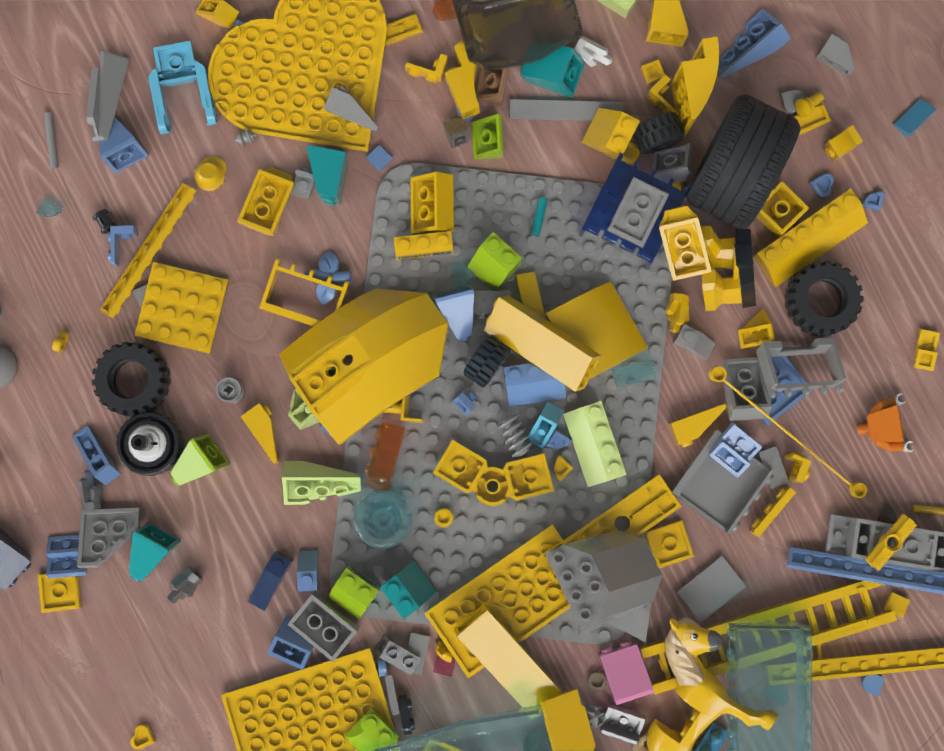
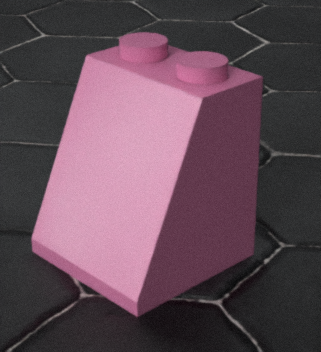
(625, 672)

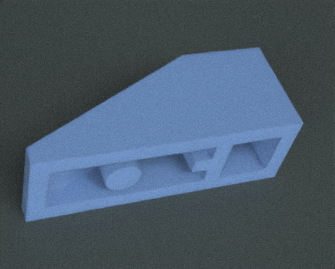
(96, 456)

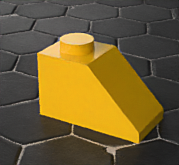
(217, 12)

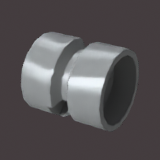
(230, 390)

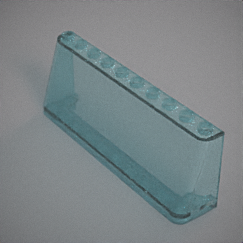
(771, 672)

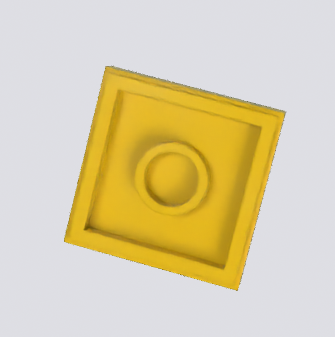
(669, 543)
(59, 593)

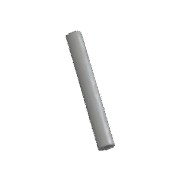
(50, 140)

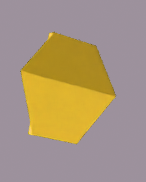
(756, 331)

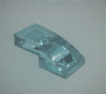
(634, 373)

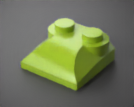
(371, 732)

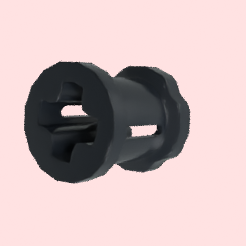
(103, 220)

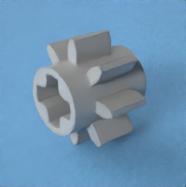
(595, 716)

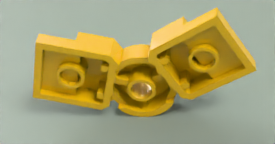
(517, 479)

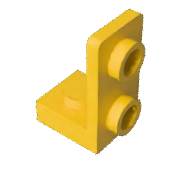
(431, 76)
(656, 99)

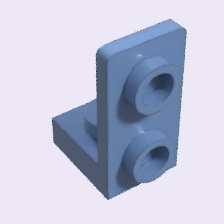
(123, 232)

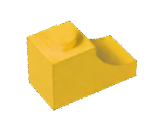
(843, 143)

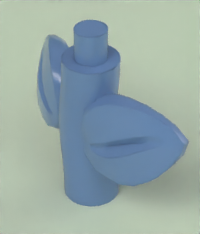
(329, 265)

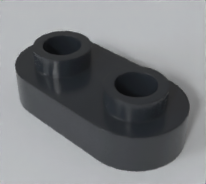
(407, 723)

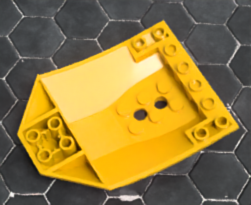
(394, 348)

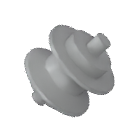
(245, 137)

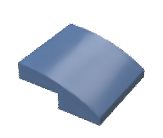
(735, 449)
(63, 557)

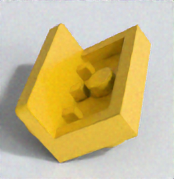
(800, 468)

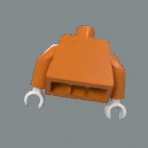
(886, 425)

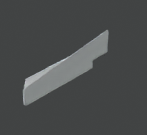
(105, 93)

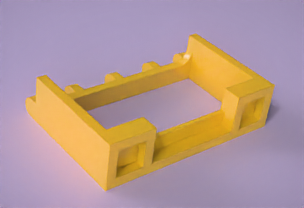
(290, 314)

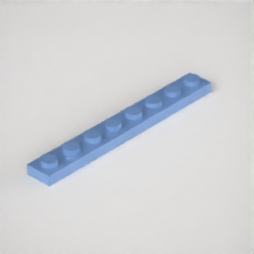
(859, 569)

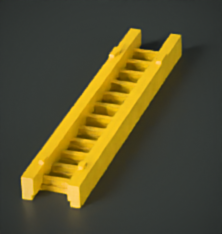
(788, 608)

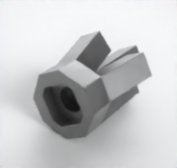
(90, 492)
(184, 585)

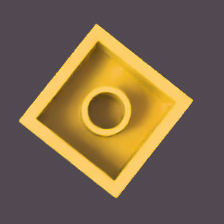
(781, 210)

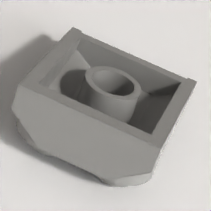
(673, 164)

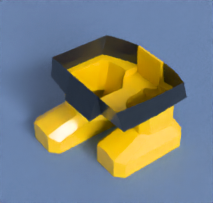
(732, 254)

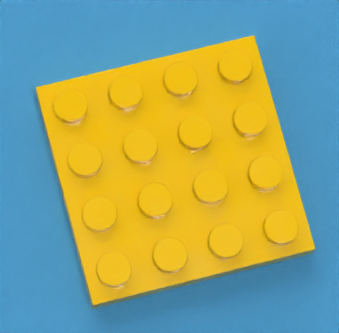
(181, 308)

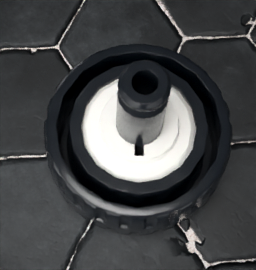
(149, 443)

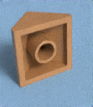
(491, 86)

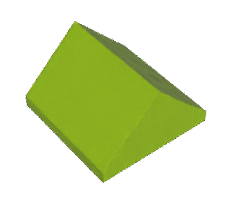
(487, 138)

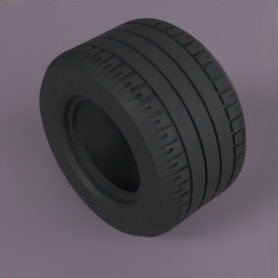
(743, 161)

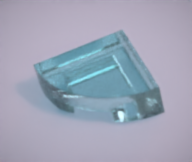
(49, 208)

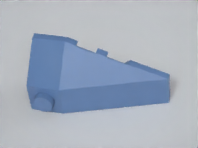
(760, 38)

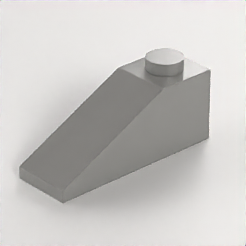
(344, 106)

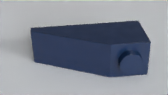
(270, 580)

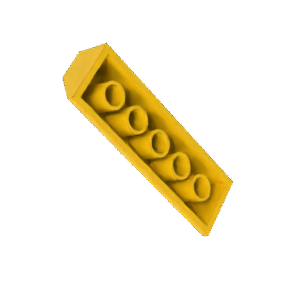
(812, 238)

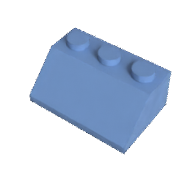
(531, 385)

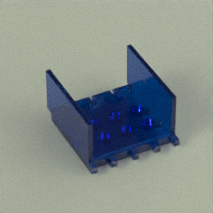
(611, 197)

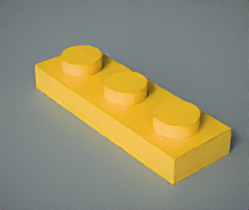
(771, 511)

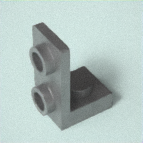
(397, 655)

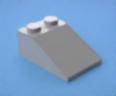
(747, 377)

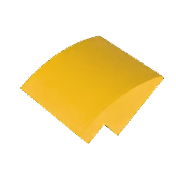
(695, 82)
(601, 324)

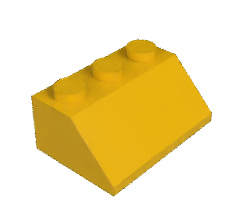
(432, 203)

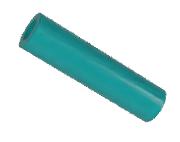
(539, 216)

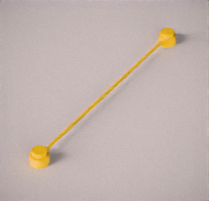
(719, 374)

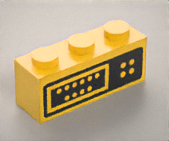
(423, 245)

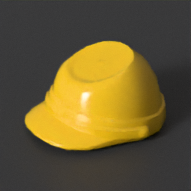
(210, 173)

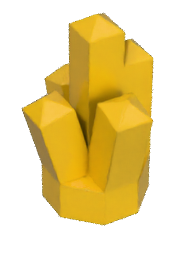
(677, 311)

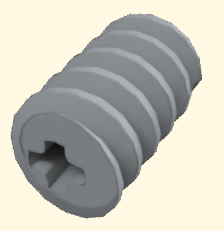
(515, 436)

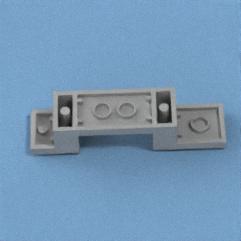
(859, 536)

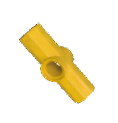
(882, 552)

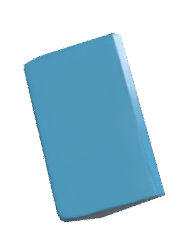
(914, 117)

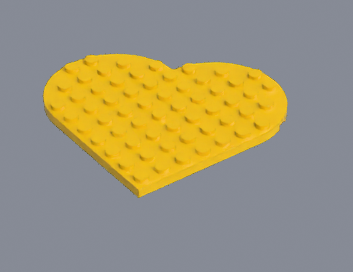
(283, 69)

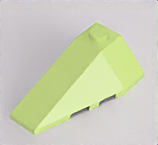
(311, 481)

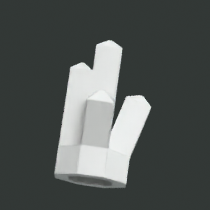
(592, 52)

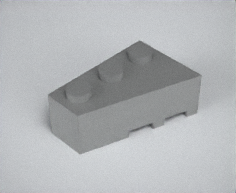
(635, 622)

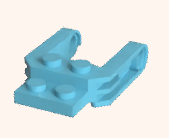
(176, 67)

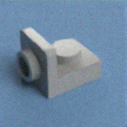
(303, 184)

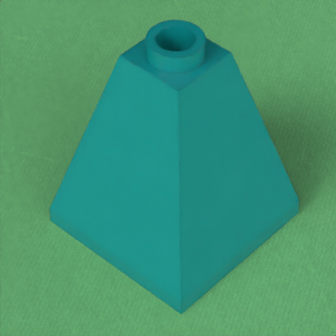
(149, 549)

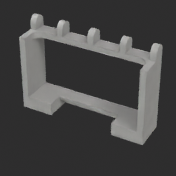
(819, 346)

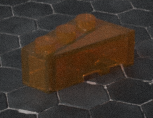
(384, 456)

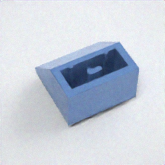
(290, 646)

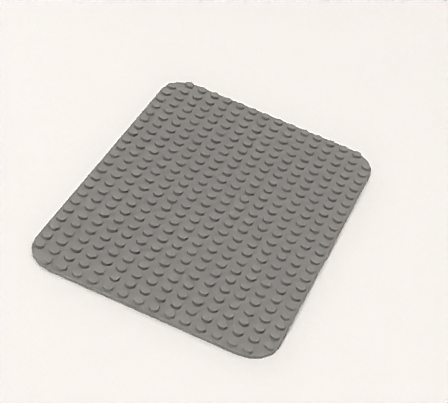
(564, 270)

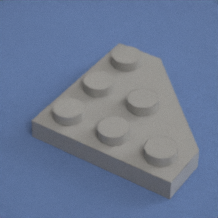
(104, 533)

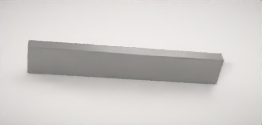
(558, 109)

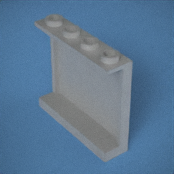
(717, 492)

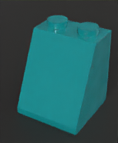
(556, 73)
(329, 173)
(408, 589)

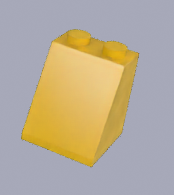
(666, 23)
(610, 132)

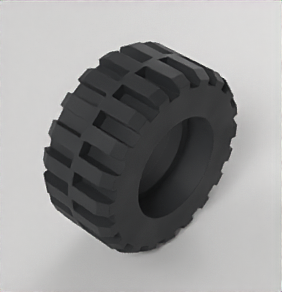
(845, 286)
(106, 379)

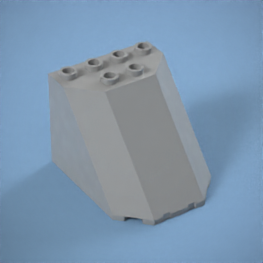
(605, 577)

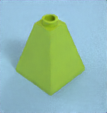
(198, 460)

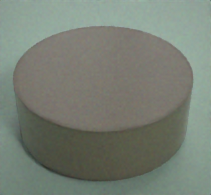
(597, 680)

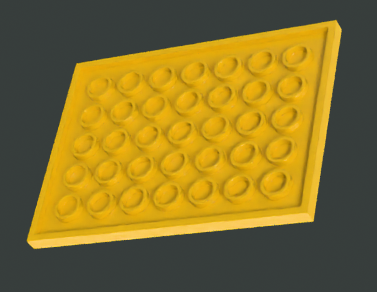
(307, 706)

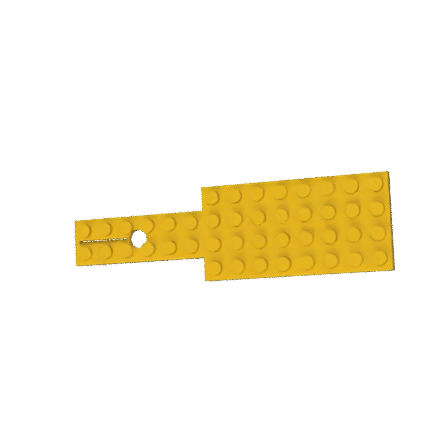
(519, 584)

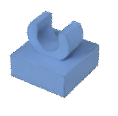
(465, 403)

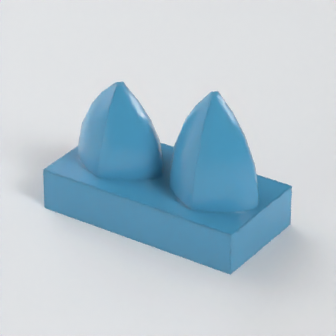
(712, 739)

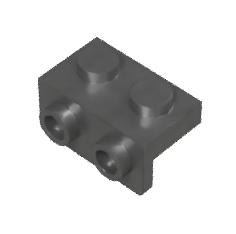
(623, 724)

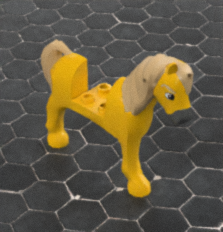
(698, 689)

